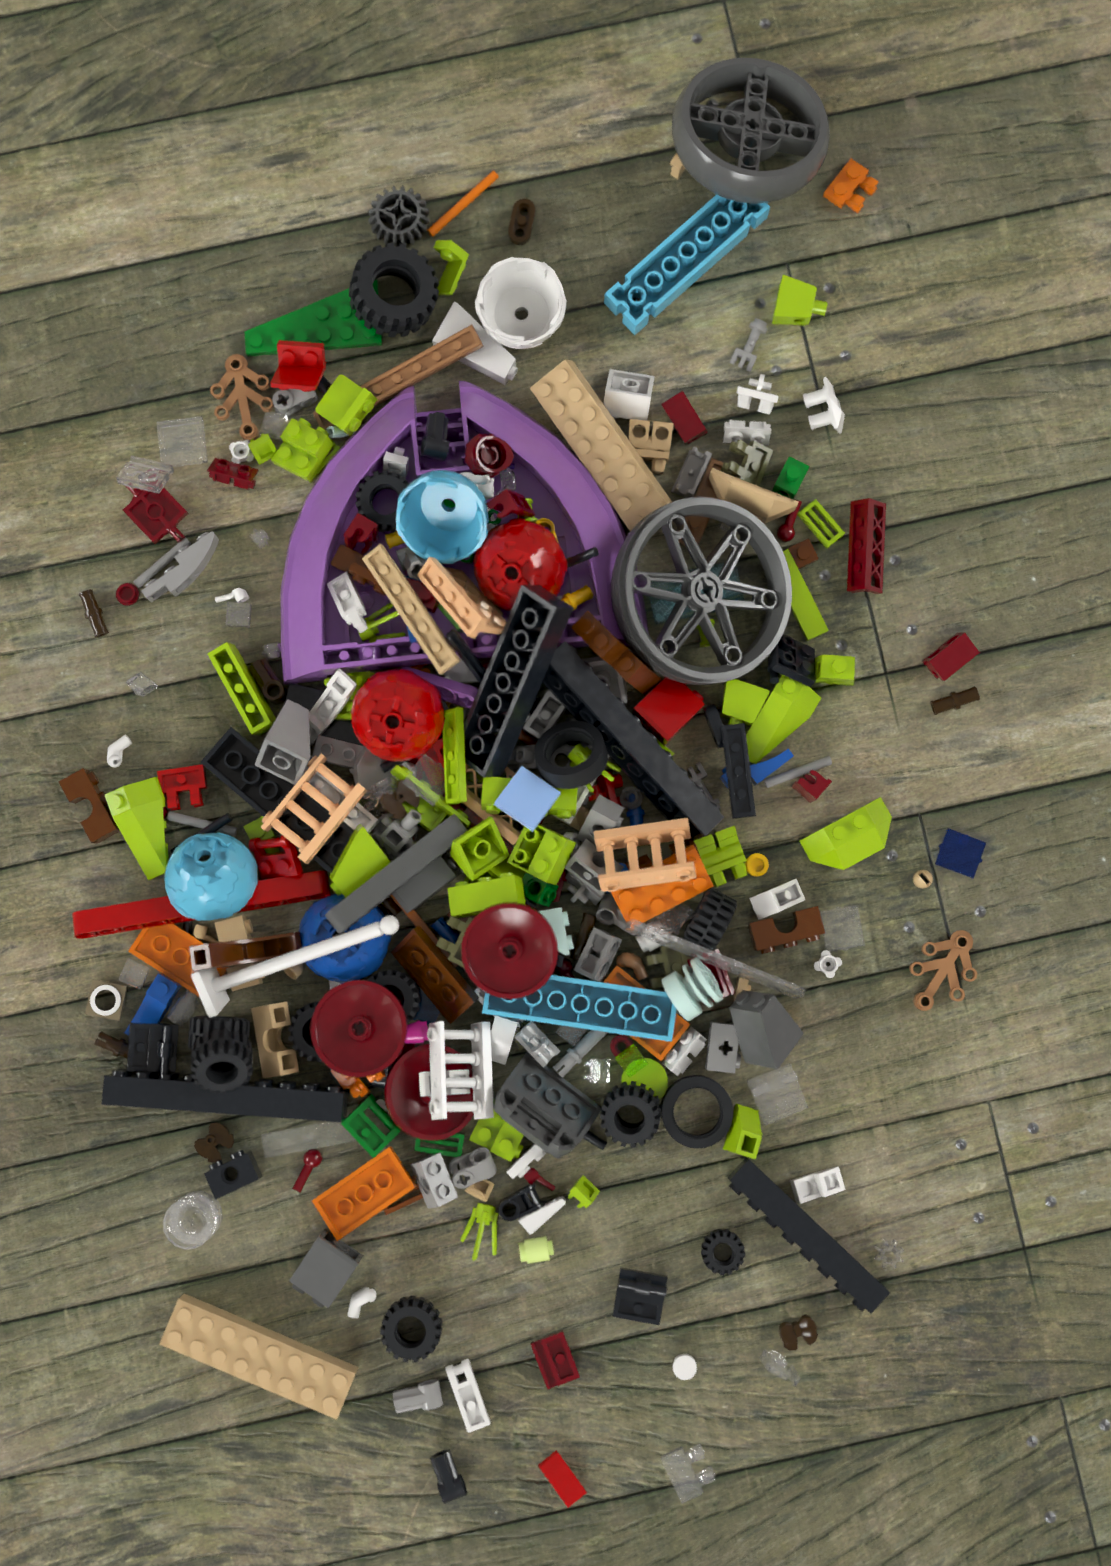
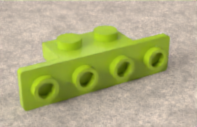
(431, 815)

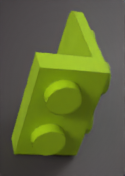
(346, 404)

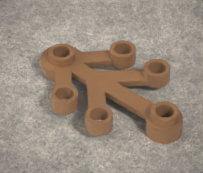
(241, 393)
(945, 967)

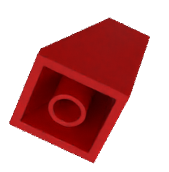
(668, 709)

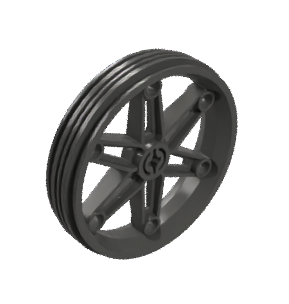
(777, 592)

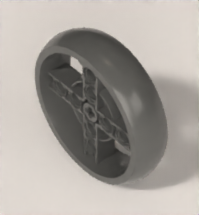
(750, 130)

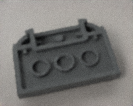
(545, 1107)

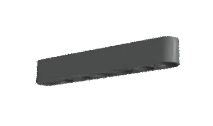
(395, 874)

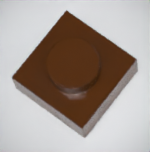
(803, 553)

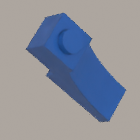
(762, 770)
(156, 1001)

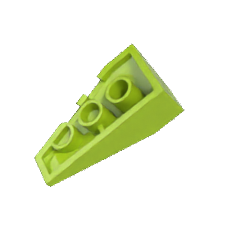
(782, 713)
(140, 819)

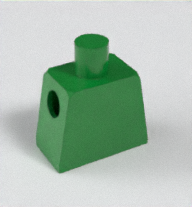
(790, 477)

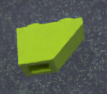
(744, 1133)

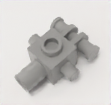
(398, 833)

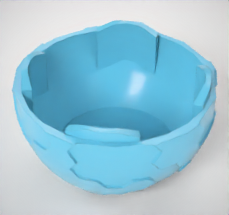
(434, 528)
(214, 886)

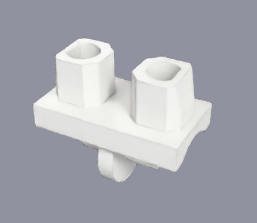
(767, 400)

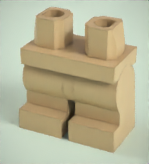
(654, 447)

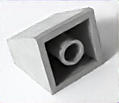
(287, 744)

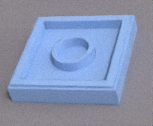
(527, 798)

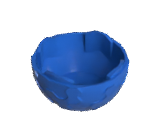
(351, 962)

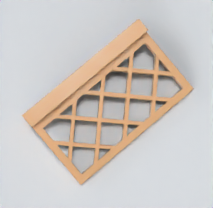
(461, 599)
(474, 803)

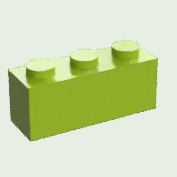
(472, 898)

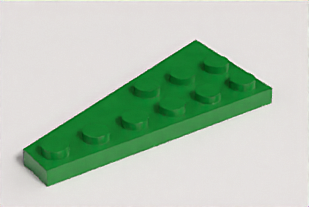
(324, 321)

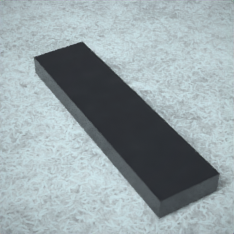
(738, 771)

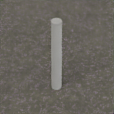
(161, 563)
(796, 772)
(199, 823)

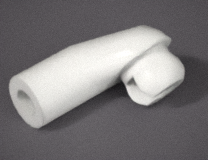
(115, 751)
(360, 1298)

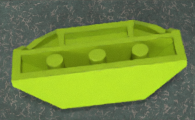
(850, 837)

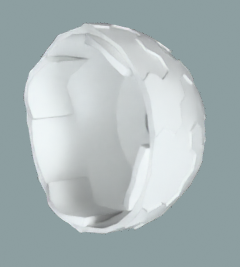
(517, 286)

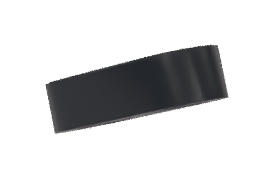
(714, 722)

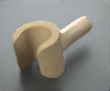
(200, 932)

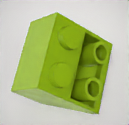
(542, 853)

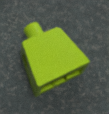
(796, 302)
(835, 669)
(742, 702)

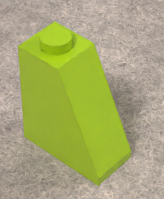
(357, 863)

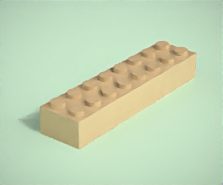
(599, 443)
(259, 1355)

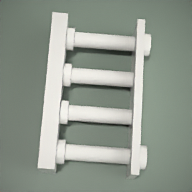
(481, 1067)

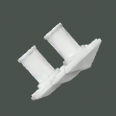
(833, 415)

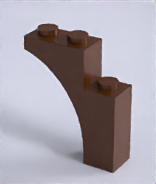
(615, 653)
(243, 951)

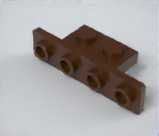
(352, 563)

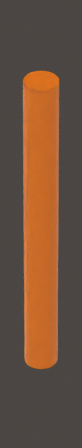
(463, 203)

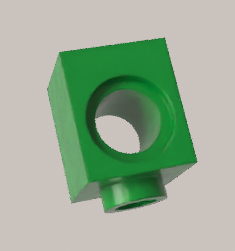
(531, 885)

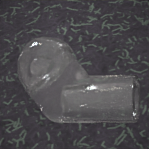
(508, 480)

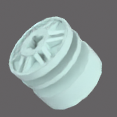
(688, 991)

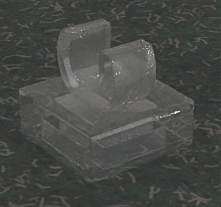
(598, 1070)

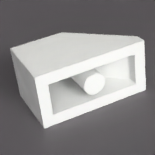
(777, 899)

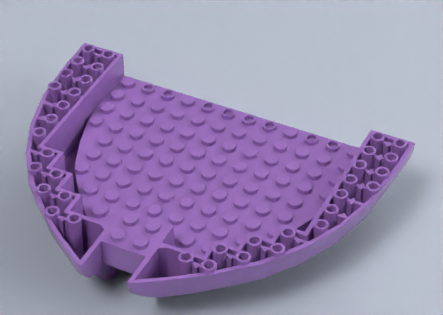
(546, 469)

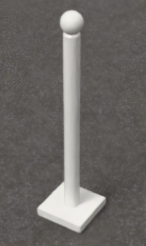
(213, 987)

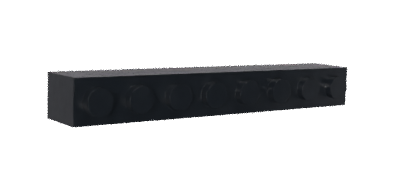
(808, 1235)

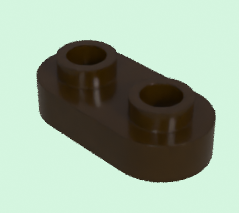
(521, 223)

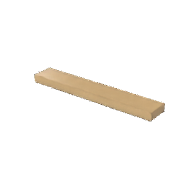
(411, 609)

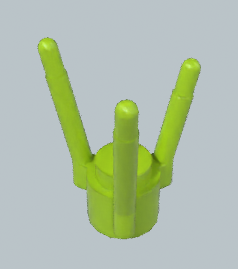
(372, 625)
(580, 754)
(485, 1214)

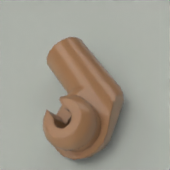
(633, 962)

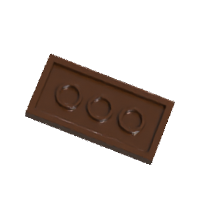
(434, 974)

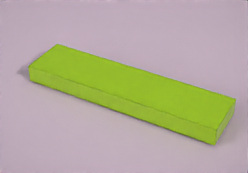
(803, 604)
(454, 756)

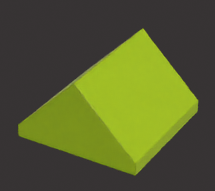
(479, 849)

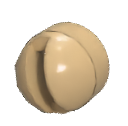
(919, 882)
(295, 971)

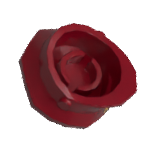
(488, 455)

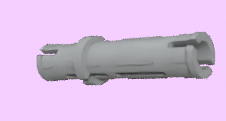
(579, 1051)

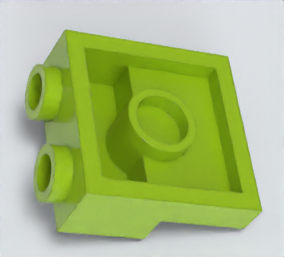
(302, 448)
(498, 1137)

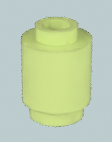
(536, 1250)

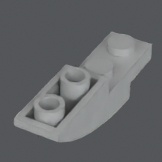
(191, 562)

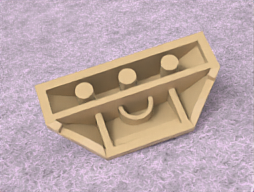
(757, 500)

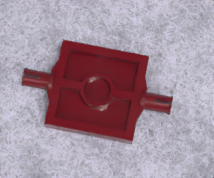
(155, 513)

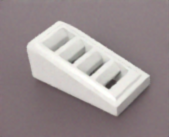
(536, 1219)

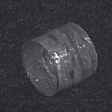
(183, 1229)

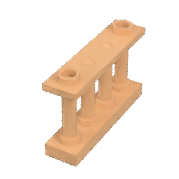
(322, 830)
(639, 835)

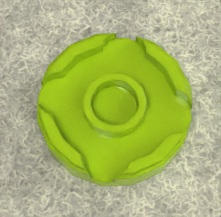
(652, 1076)

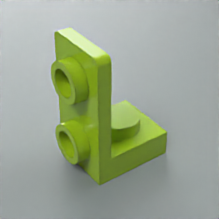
(456, 264)

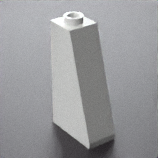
(490, 359)

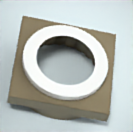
(120, 995)

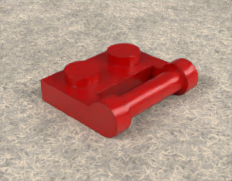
(277, 863)

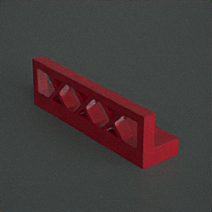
(863, 545)

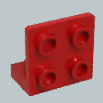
(299, 365)

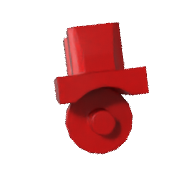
(606, 788)

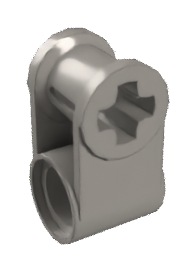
(295, 400)
(474, 1166)

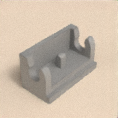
(691, 473)

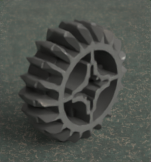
(382, 211)

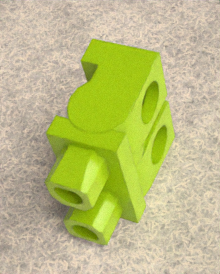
(724, 857)

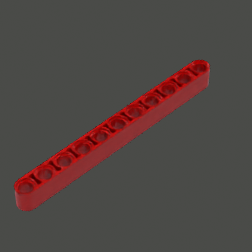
(161, 912)

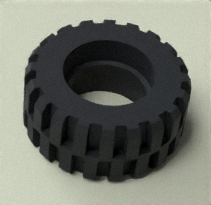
(402, 264)

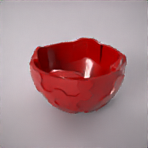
(528, 549)
(411, 701)

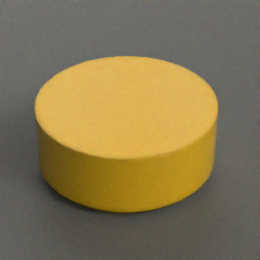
(757, 864)

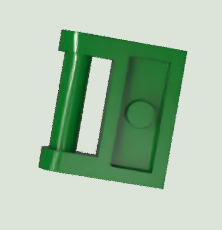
(365, 1131)

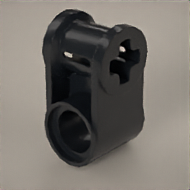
(521, 1202)

